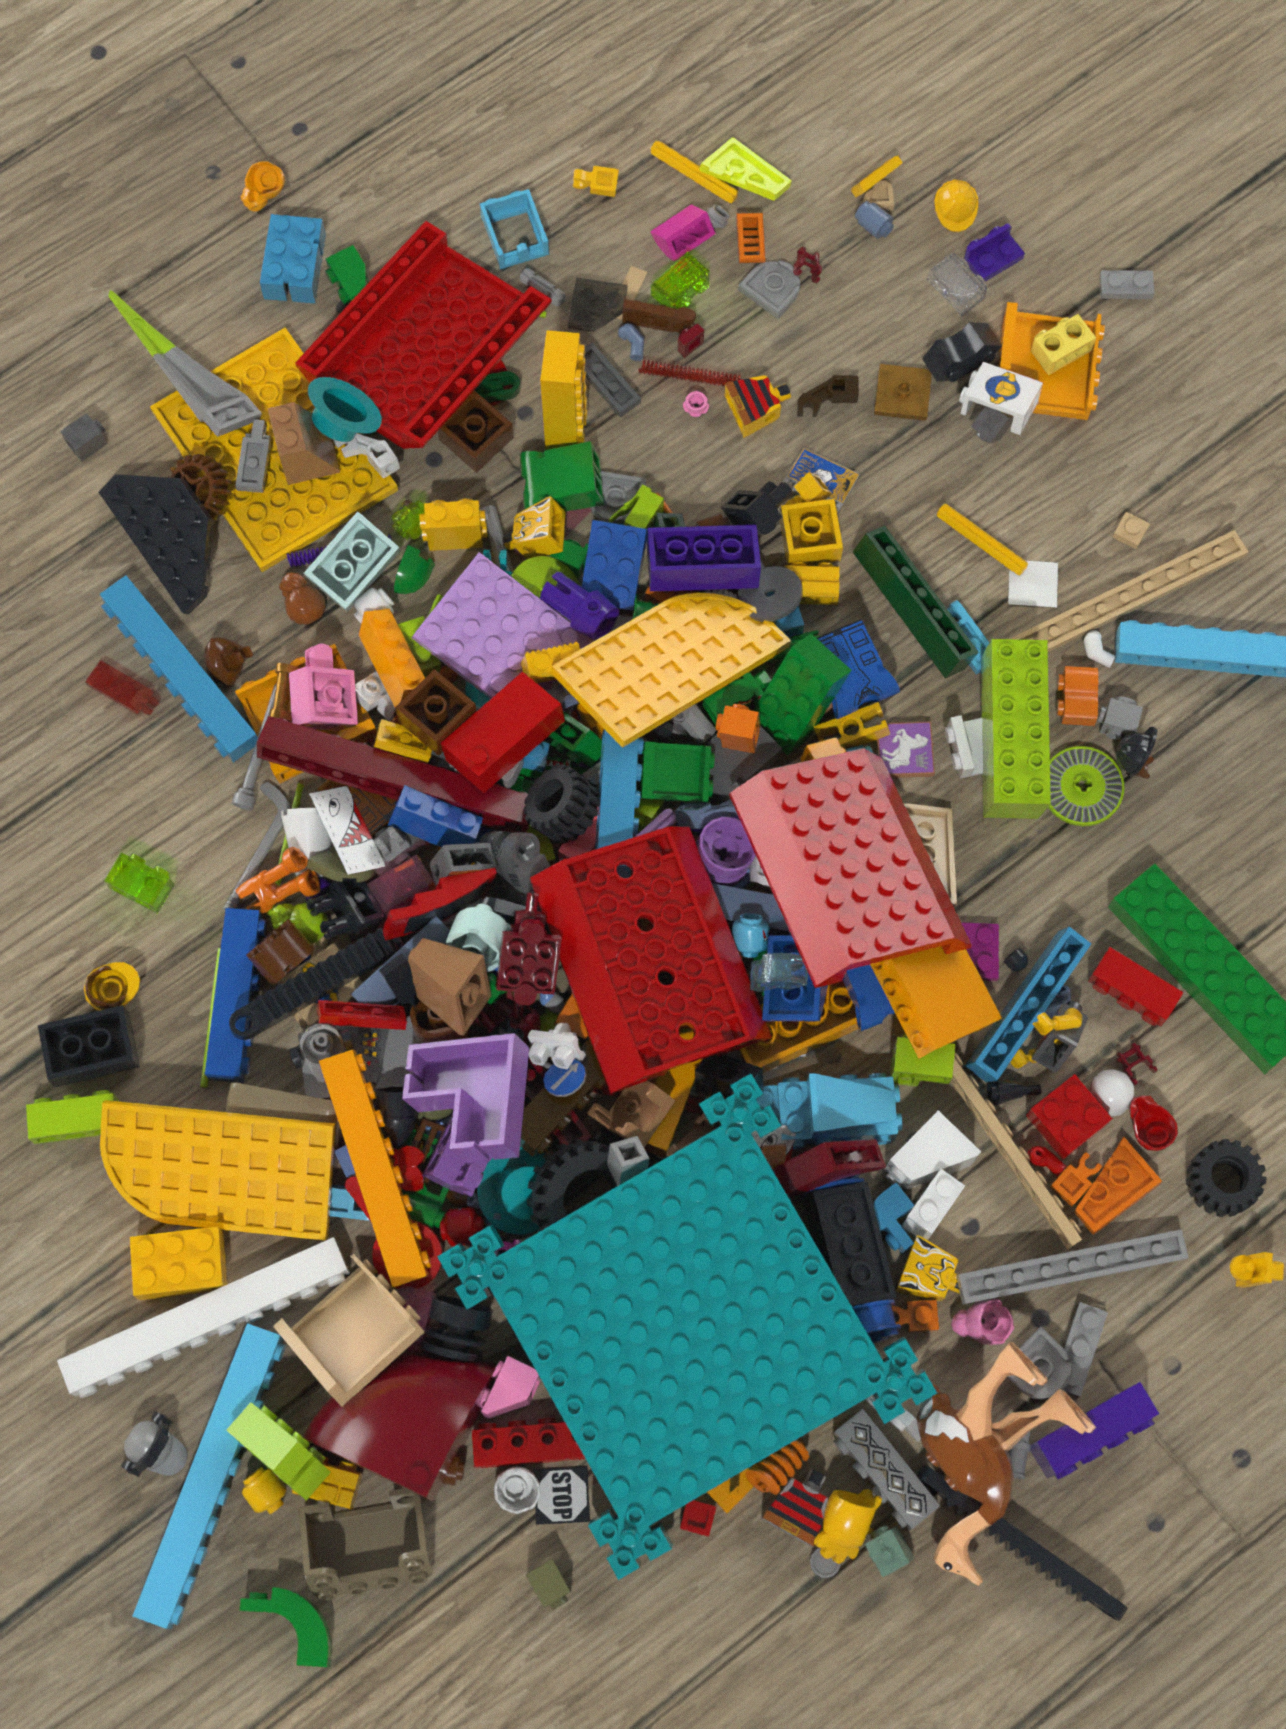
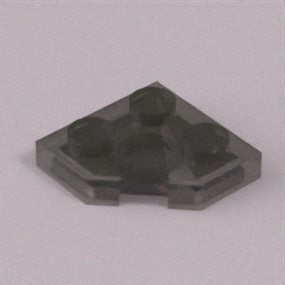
(595, 304)

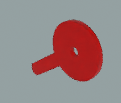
(429, 1242)

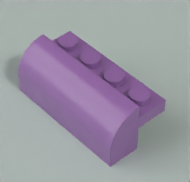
(451, 1170)

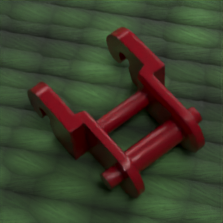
(815, 268)
(1135, 1050)

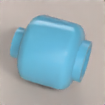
(750, 934)

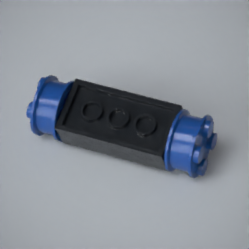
(851, 1243)

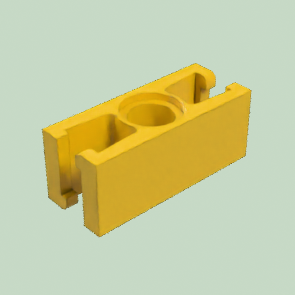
(857, 719)

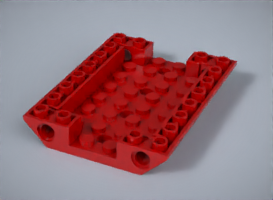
(617, 965)

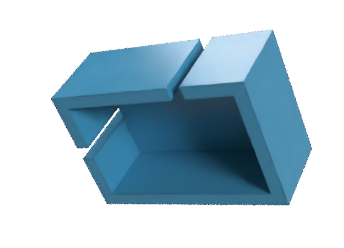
(292, 258)

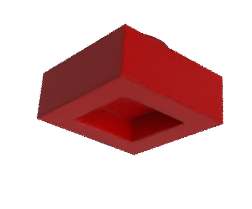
(698, 1518)

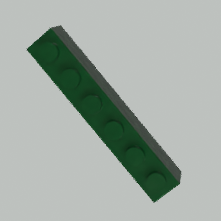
(915, 602)

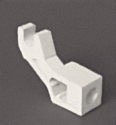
(384, 464)

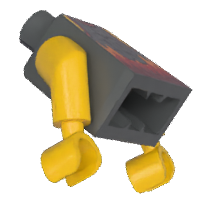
(1058, 1037)

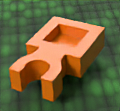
(1074, 1182)
(918, 1315)

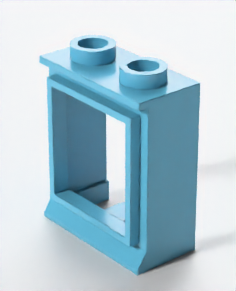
(509, 206)

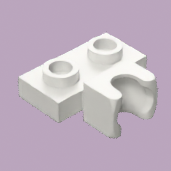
(372, 693)

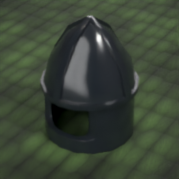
(397, 1115)

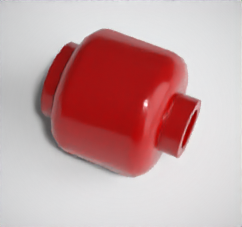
(460, 1225)

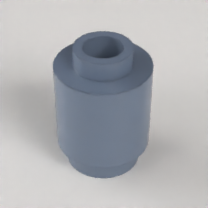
(874, 220)

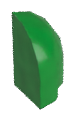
(412, 572)

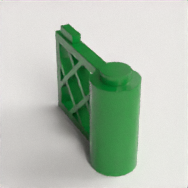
(426, 1205)

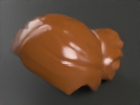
(302, 601)

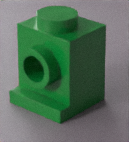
(573, 556)

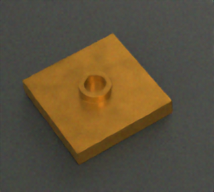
(903, 392)

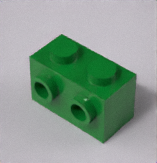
(577, 740)

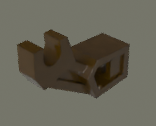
(824, 392)

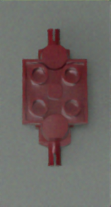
(528, 958)

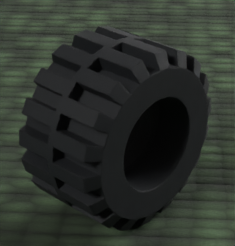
(561, 804)
(1245, 1165)

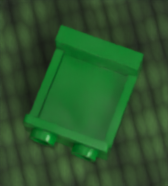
(676, 772)

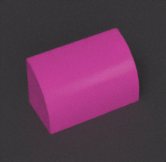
(683, 232)

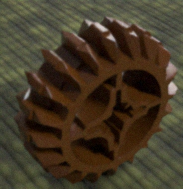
(210, 489)

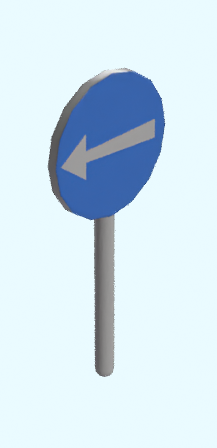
(564, 1081)

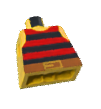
(755, 402)

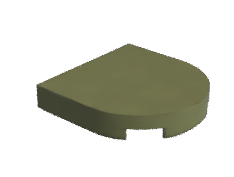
(330, 865)

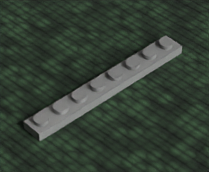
(1071, 1266)

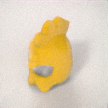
(846, 1523)

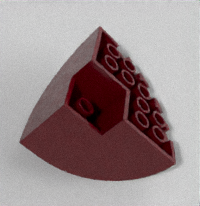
(407, 1420)

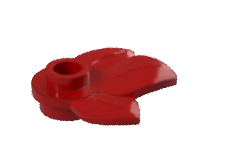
(408, 1159)

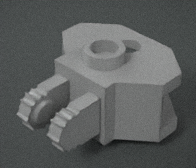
(395, 847)

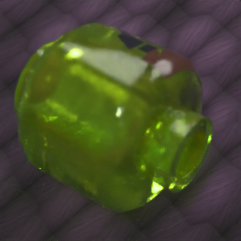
(407, 519)

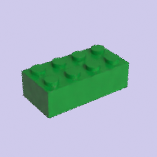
(800, 693)

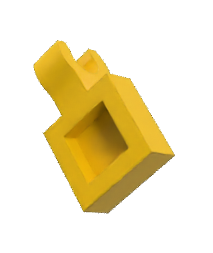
(601, 181)

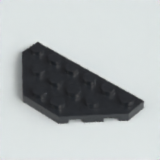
(167, 529)

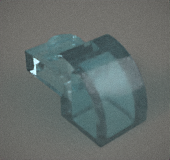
(778, 971)

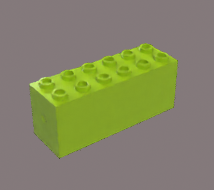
(1015, 729)

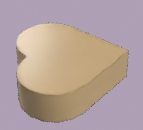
(881, 195)

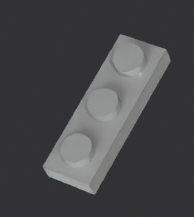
(1082, 1344)

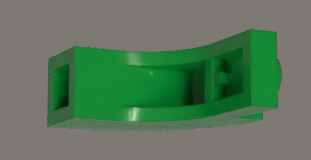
(307, 1620)

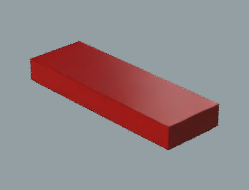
(361, 1015)

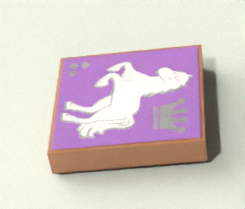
(907, 750)

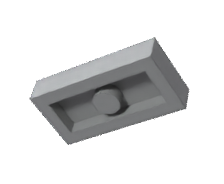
(1126, 284)

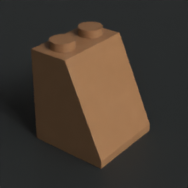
(300, 445)
(450, 982)

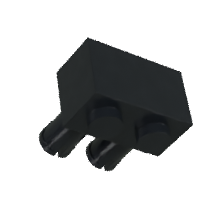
(758, 507)
(353, 906)

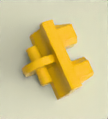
(1256, 1269)

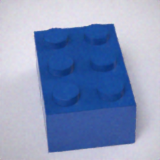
(615, 562)

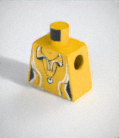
(538, 530)
(928, 1271)

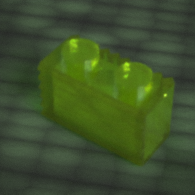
(681, 282)

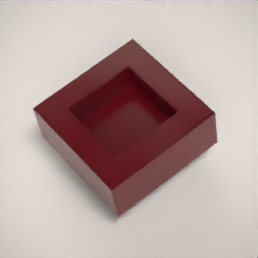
(690, 340)

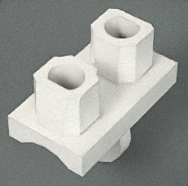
(556, 1043)

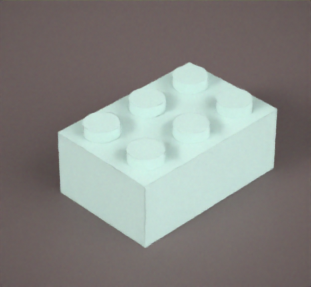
(352, 561)

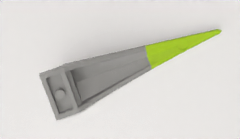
(205, 393)

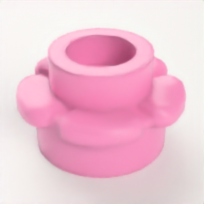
(696, 398)

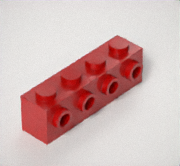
(523, 1444)

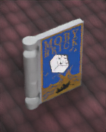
(835, 476)

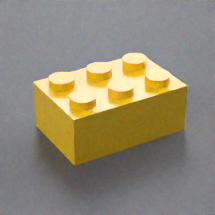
(178, 1263)

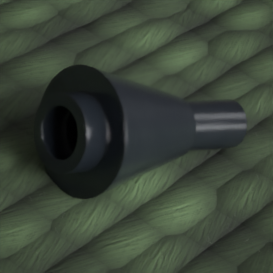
(1008, 1090)

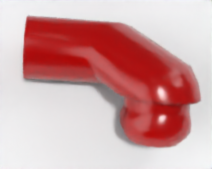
(1043, 1157)

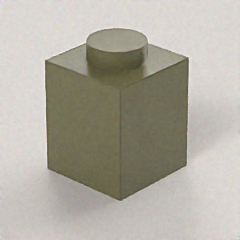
(549, 1585)

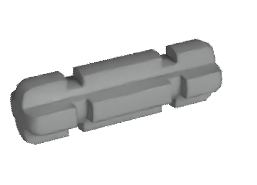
(528, 278)

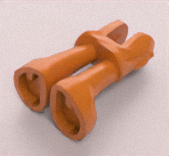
(269, 892)

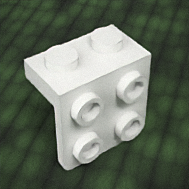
(966, 745)

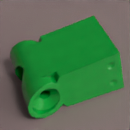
(564, 473)

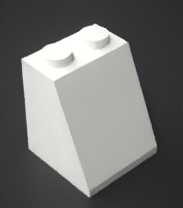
(932, 1148)

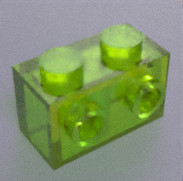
(139, 882)

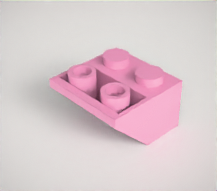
(512, 1389)

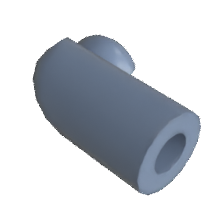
(636, 339)

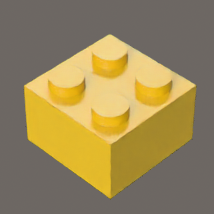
(811, 532)

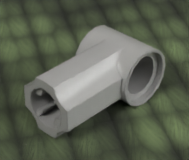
(695, 723)

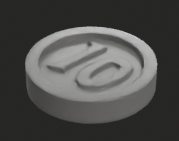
(823, 1567)

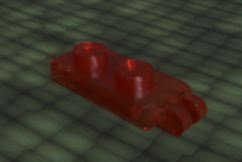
(121, 689)

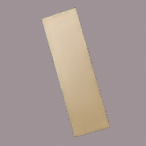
(634, 281)

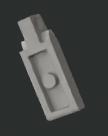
(254, 459)

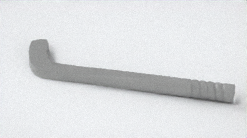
(282, 804)

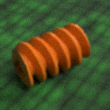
(774, 1469)

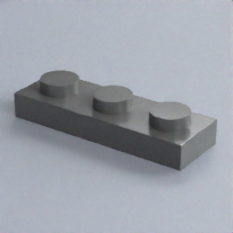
(609, 382)

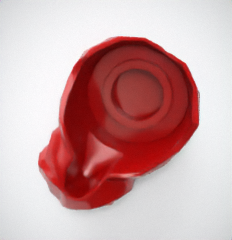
(1152, 1123)

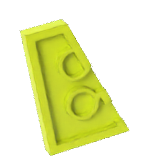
(746, 170)

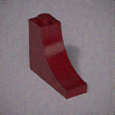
(828, 1164)

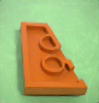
(1117, 1188)

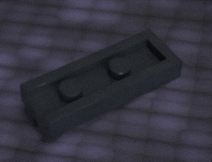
(400, 981)

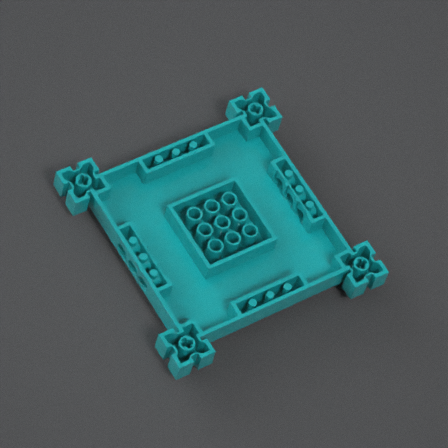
(685, 1326)

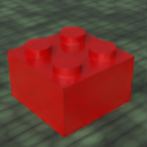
(1069, 1117)

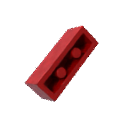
(1135, 987)

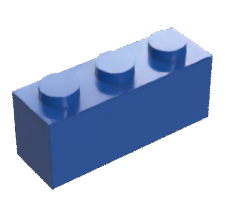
(433, 819)

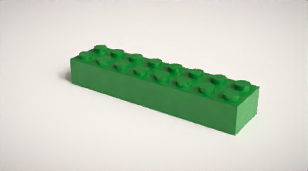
(1205, 965)

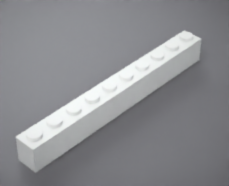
(203, 1317)

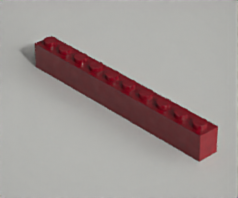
(386, 772)

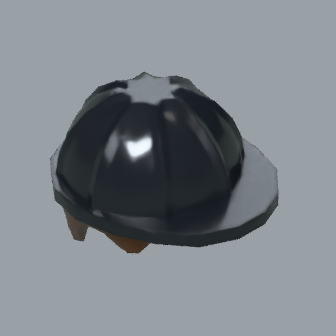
(1135, 751)

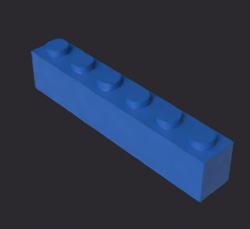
(234, 989)

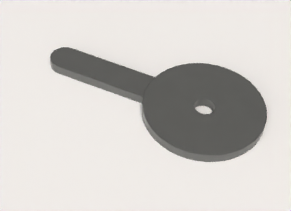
(785, 599)

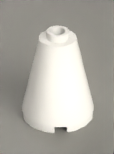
(306, 832)

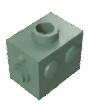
(889, 1550)

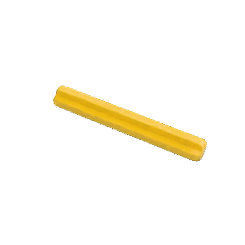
(692, 171)
(982, 539)

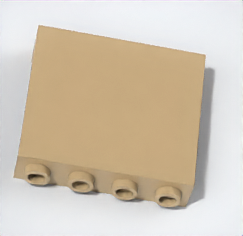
(353, 1332)

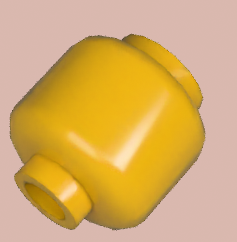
(264, 1491)

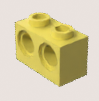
(1066, 348)

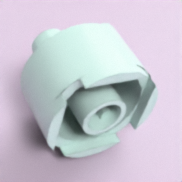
(479, 932)

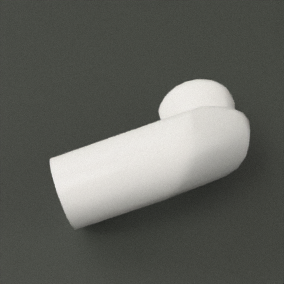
(1094, 649)

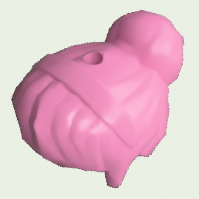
(993, 1331)

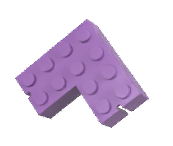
(481, 1083)

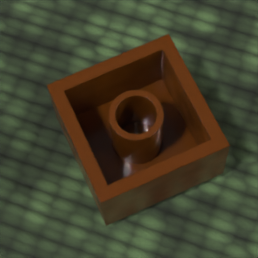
(476, 432)
(434, 710)

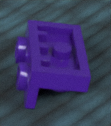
(993, 253)

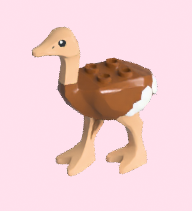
(977, 1453)

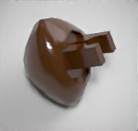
(225, 659)

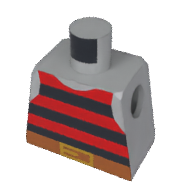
(799, 1508)

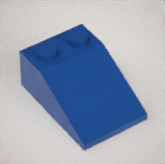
(793, 1004)

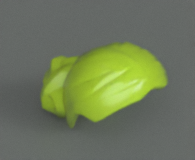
(301, 917)

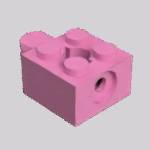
(334, 690)

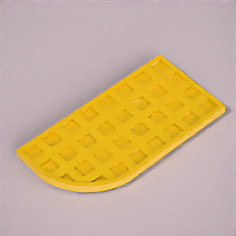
(667, 661)
(220, 1168)

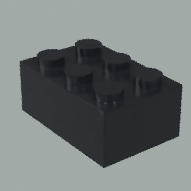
(88, 1046)

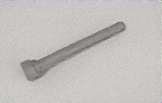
(245, 796)

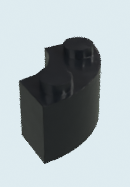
(962, 352)

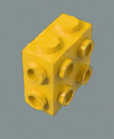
(453, 525)

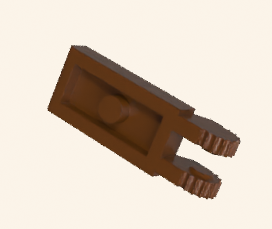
(657, 316)

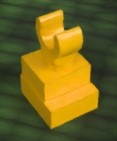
(810, 489)

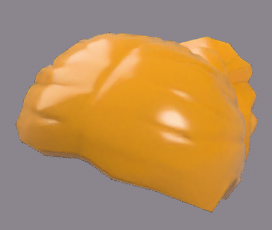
(262, 183)

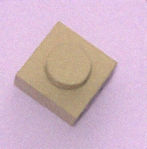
(1131, 530)

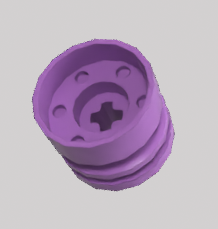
(725, 840)

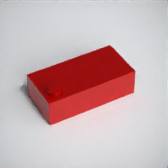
(503, 732)

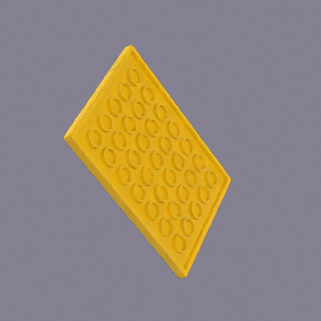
(285, 514)

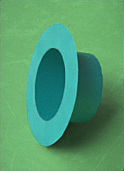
(342, 409)
(506, 1192)

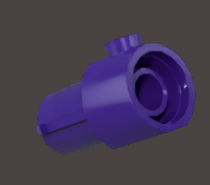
(588, 612)

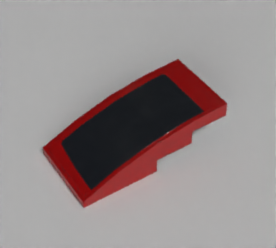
(448, 899)

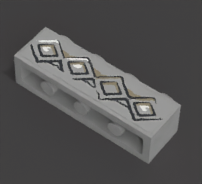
(886, 1470)

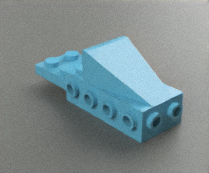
(835, 1108)

